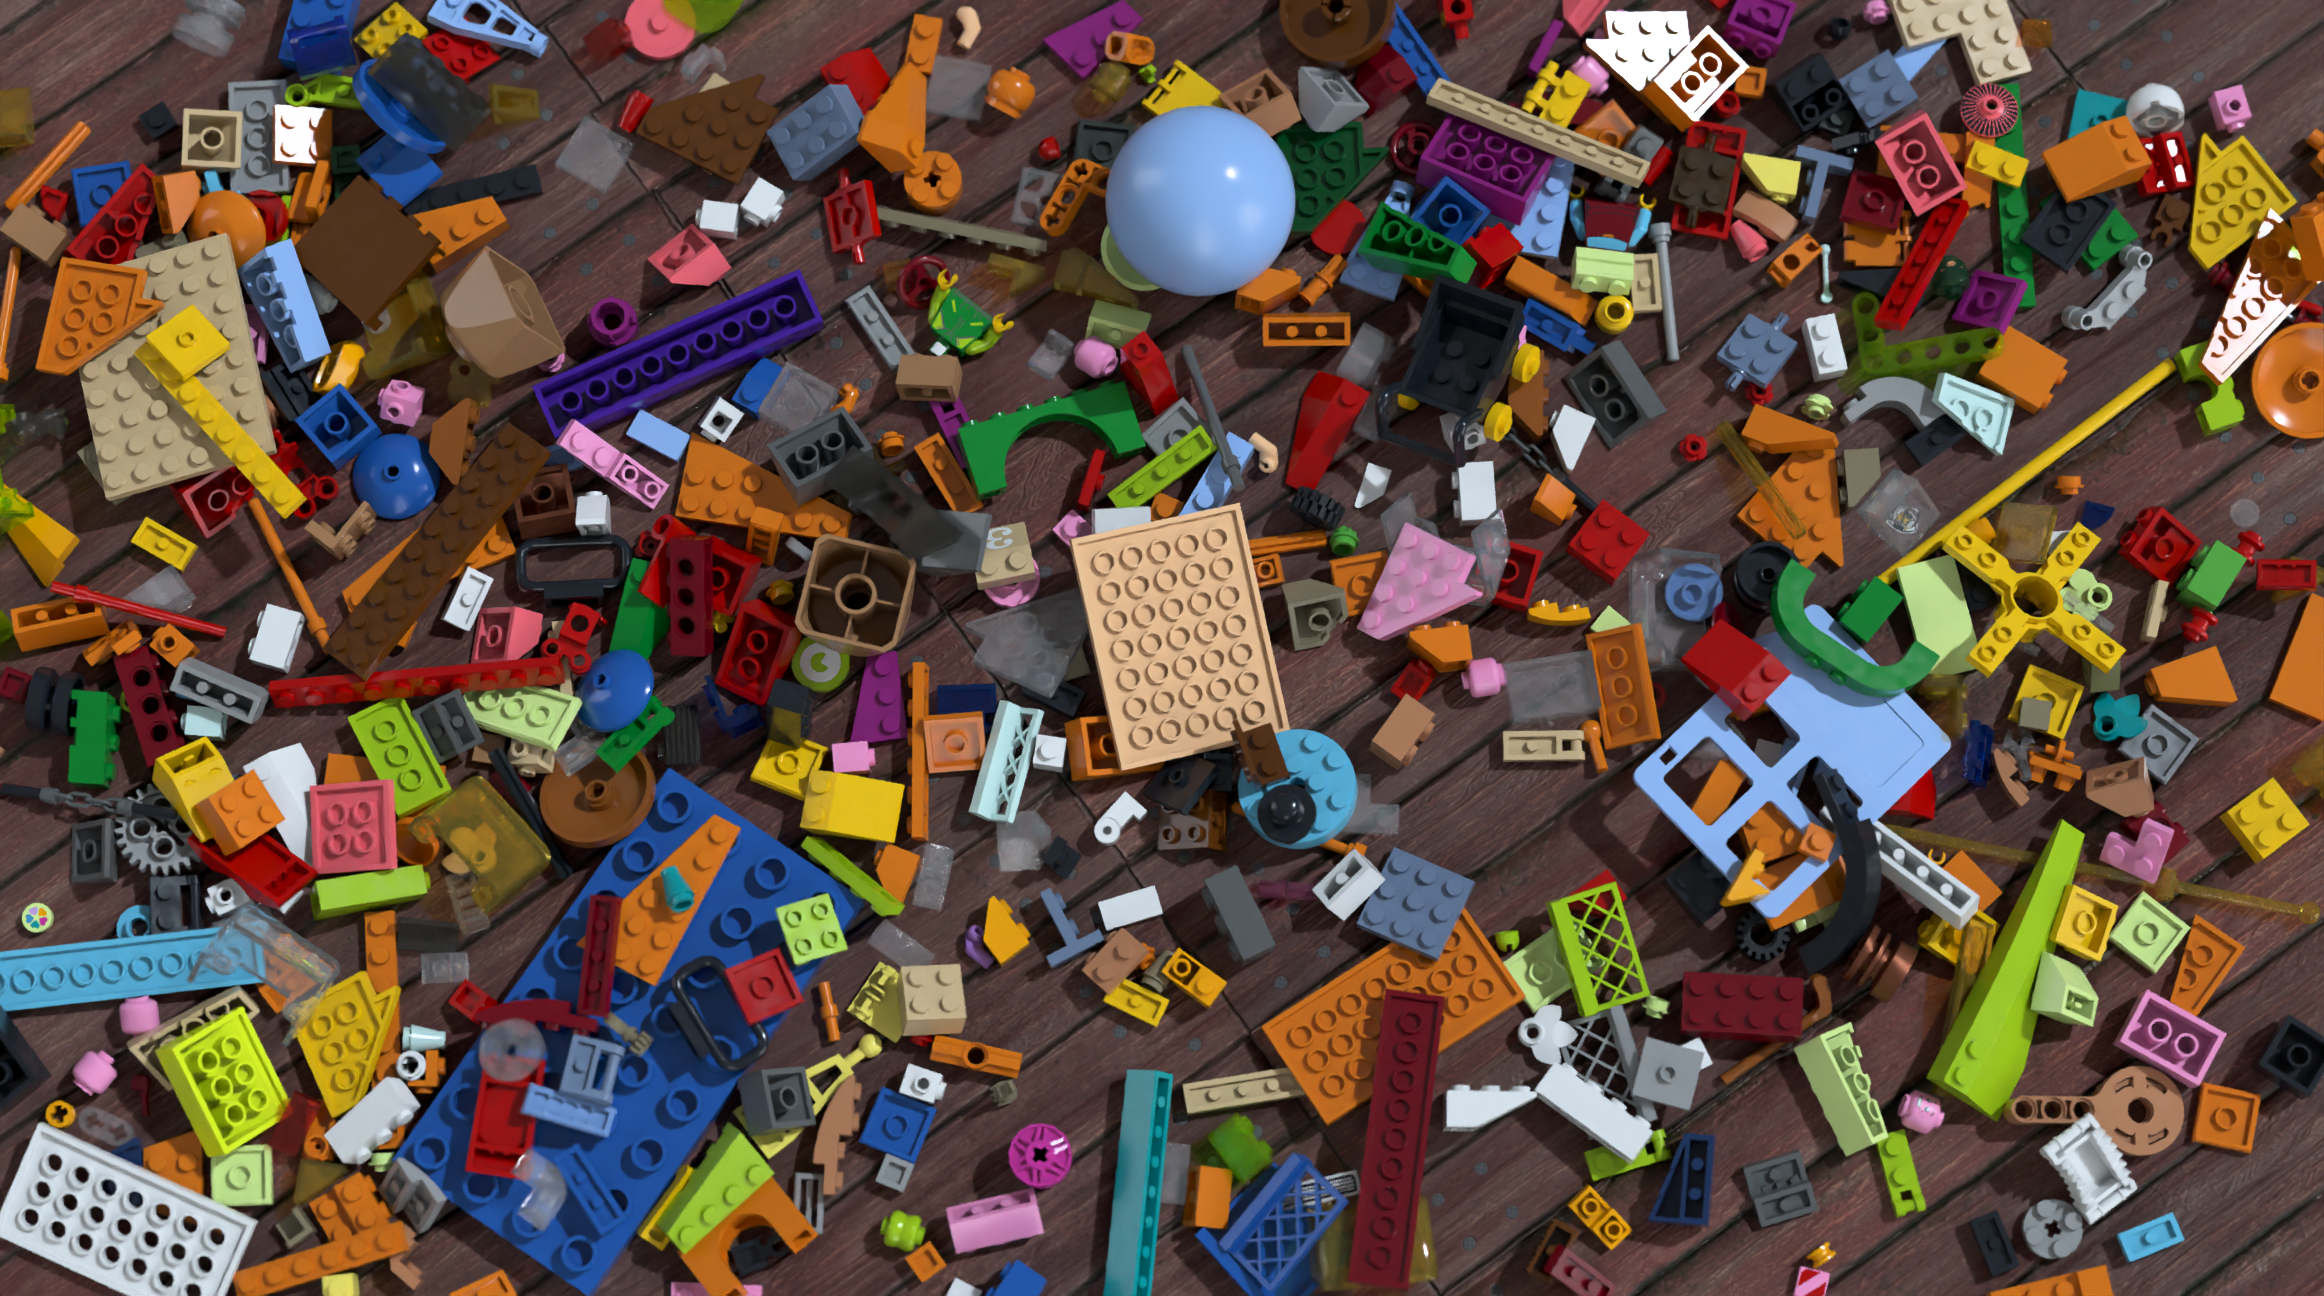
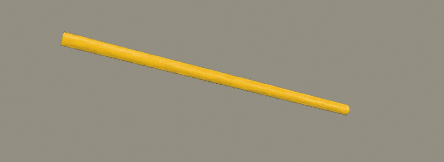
(2032, 468)

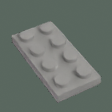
(256, 103)

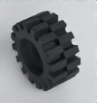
(1317, 508)
(1752, 950)

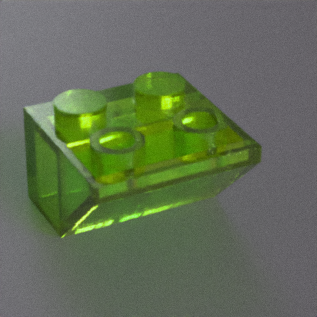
(1240, 1148)

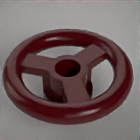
(1414, 138)
(919, 280)

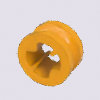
(52, 1110)
(1821, 1255)

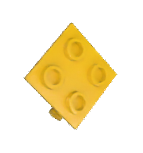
(388, 29)

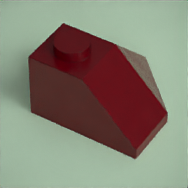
(1384, 79)

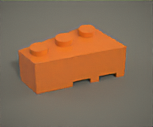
(463, 228)

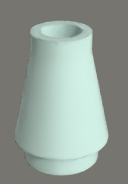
(422, 1039)

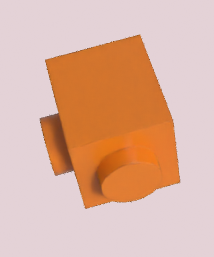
(173, 645)

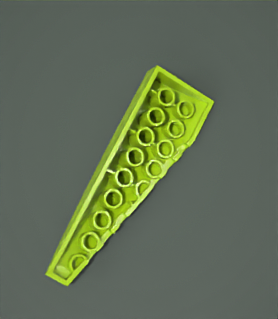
(1996, 1024)

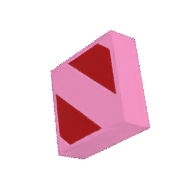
(1811, 1282)

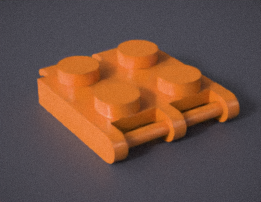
(1876, 249)

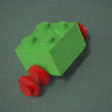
(2211, 578)

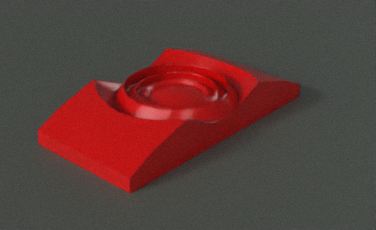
(1728, 144)
(260, 868)
(499, 1129)

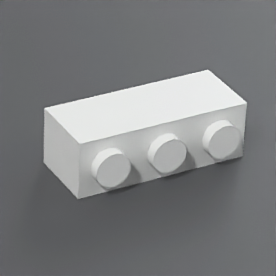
(372, 1121)

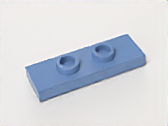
(567, 1110)

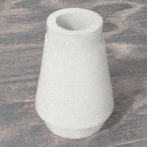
(405, 1062)

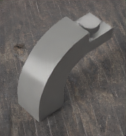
(1897, 393)

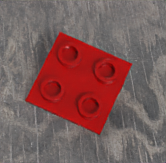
(461, 54)

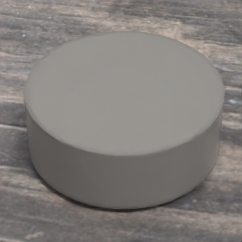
(798, 548)

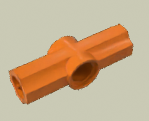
(956, 1053)

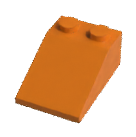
(2097, 160)
(1093, 750)
(1820, 894)

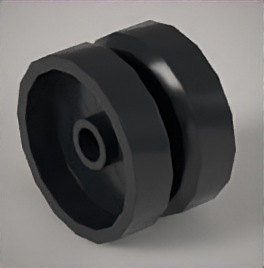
(1748, 580)
(50, 701)

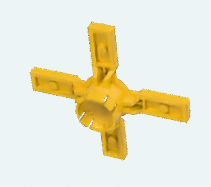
(2042, 590)

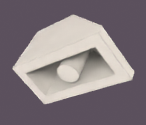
(1569, 435)
(593, 514)

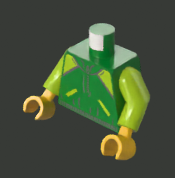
(960, 322)

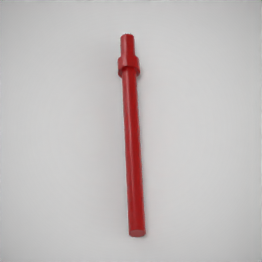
(81, 594)

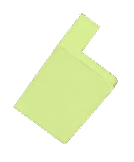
(1116, 323)

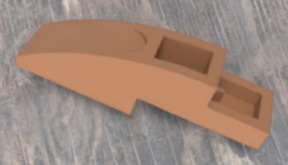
(837, 1123)

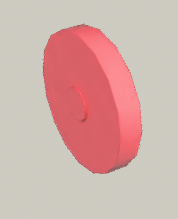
(656, 31)

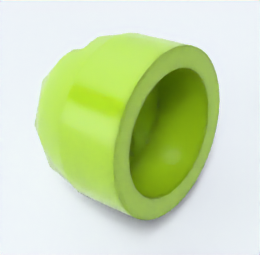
(1507, 937)

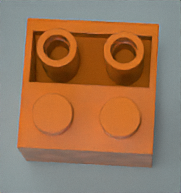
(1268, 291)
(1442, 647)

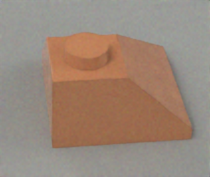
(2122, 787)

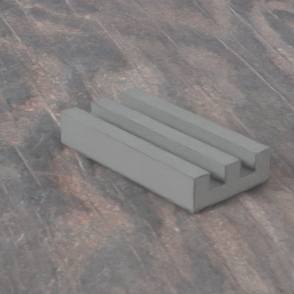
(809, 1196)

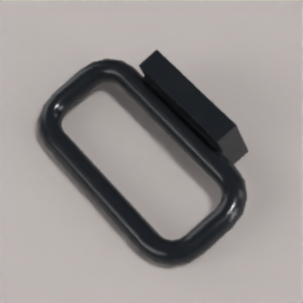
(565, 592)
(695, 1029)

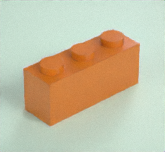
(1306, 329)
(57, 623)

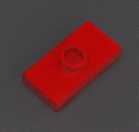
(1093, 480)
(2286, 574)

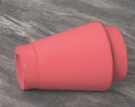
(1748, 241)

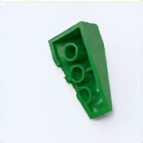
(639, 621)

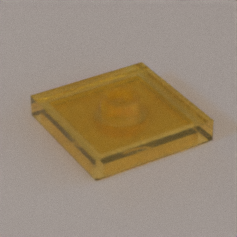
(2025, 532)

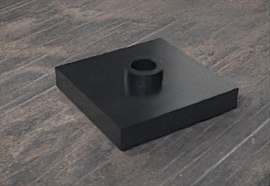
(1181, 783)

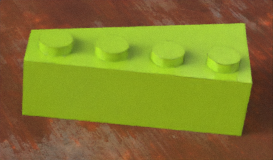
(714, 1190)

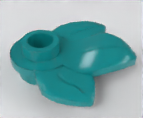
(2120, 714)

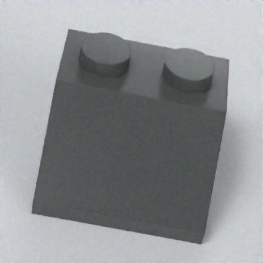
(776, 1100)

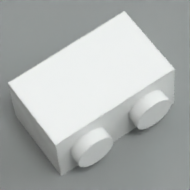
(1824, 347)
(1475, 492)
(276, 638)
(1348, 884)

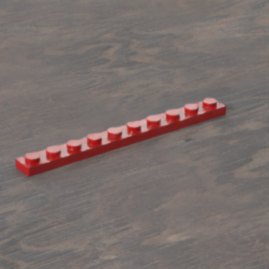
(417, 682)

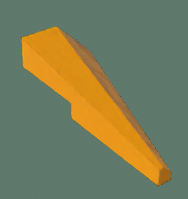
(43, 544)

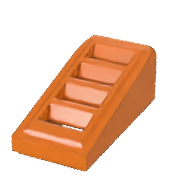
(764, 533)

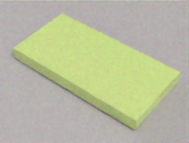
(1939, 612)
(525, 713)

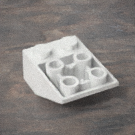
(1473, 1109)

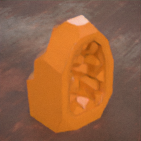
(1129, 48)

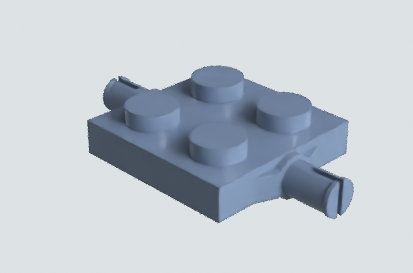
(1756, 351)

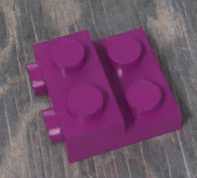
(1759, 25)

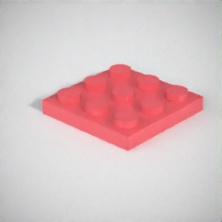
(353, 826)

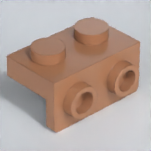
(1115, 960)

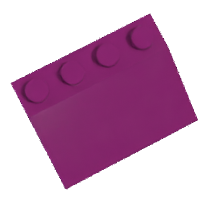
(1487, 165)

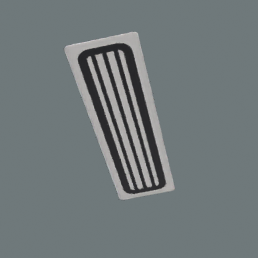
(1346, 1183)

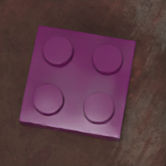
(1989, 301)

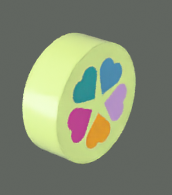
(37, 918)

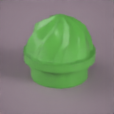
(1344, 541)

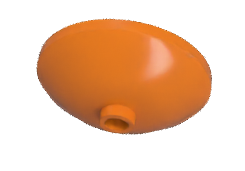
(230, 214)

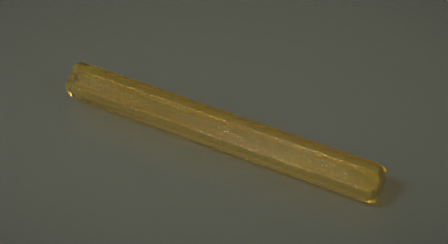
(1761, 480)

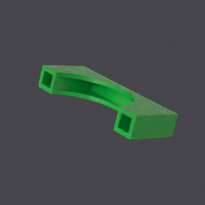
(1102, 410)

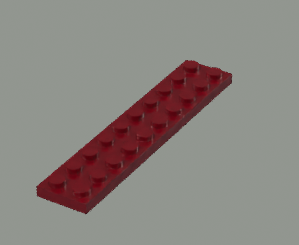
(1396, 1140)

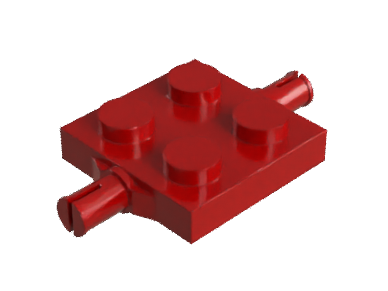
(852, 216)

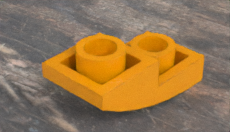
(1549, 614)
(1599, 1217)

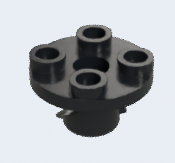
(1287, 813)

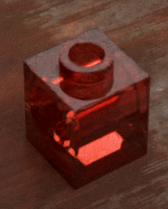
(609, 40)

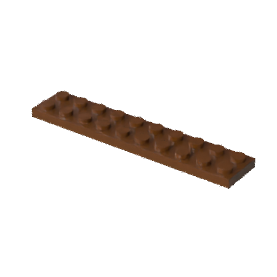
(437, 551)

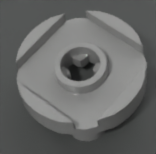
(2036, 1235)

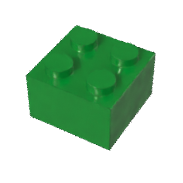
(1870, 609)

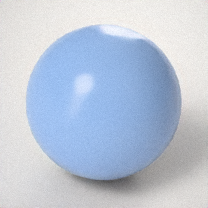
(1200, 200)

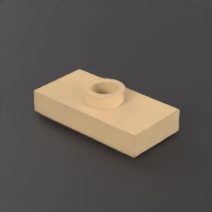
(2155, 611)

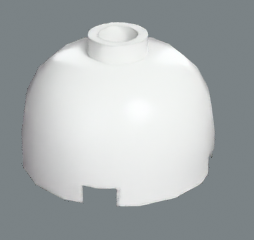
(2155, 110)

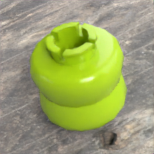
(902, 1230)

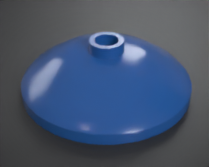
(409, 490)
(614, 690)

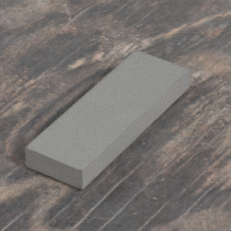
(879, 327)

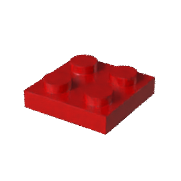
(763, 986)

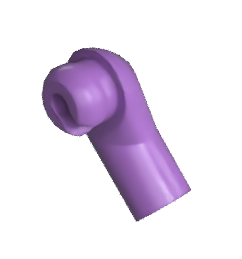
(975, 946)

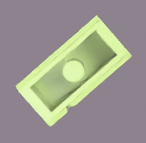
(1602, 271)

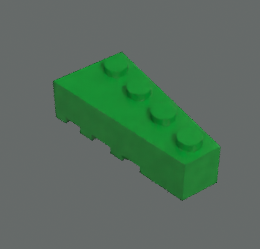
(1412, 249)

